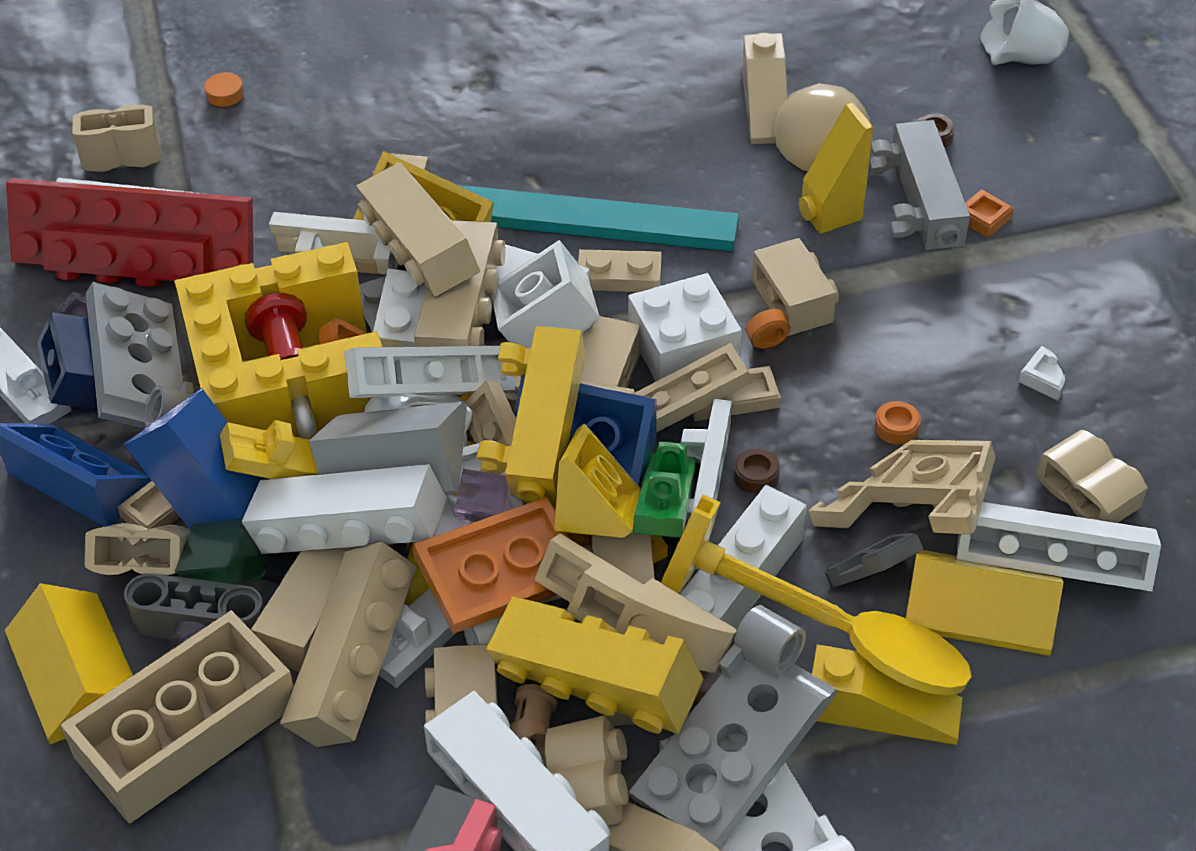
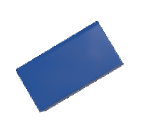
(620, 422)
(188, 464)
(69, 469)

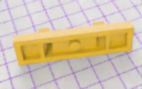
(267, 452)

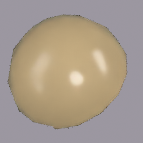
(807, 120)

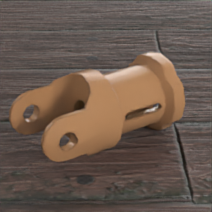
(533, 715)

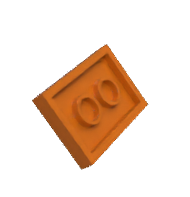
(487, 563)

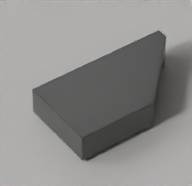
(874, 559)

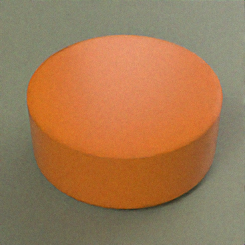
(224, 89)
(767, 328)
(897, 422)

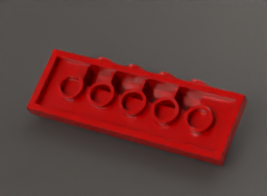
(126, 231)

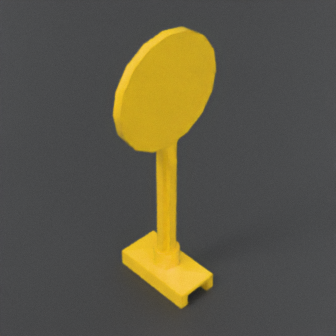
(885, 640)

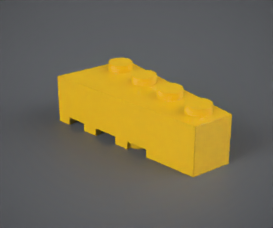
(597, 664)

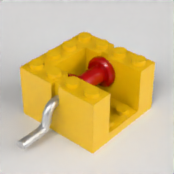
(261, 342)

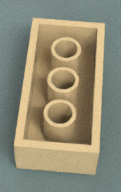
(179, 715)

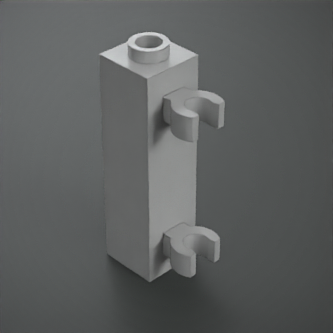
(929, 184)

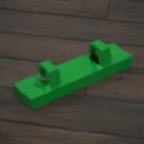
(665, 492)

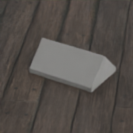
(395, 440)

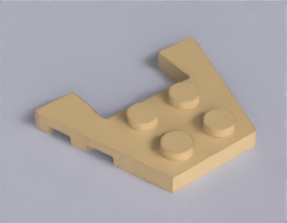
(932, 472)

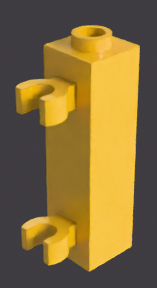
(544, 412)

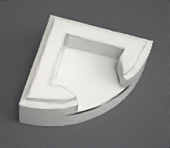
(1044, 374)

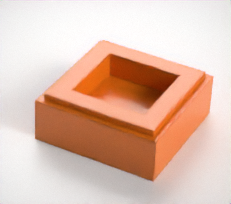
(987, 213)

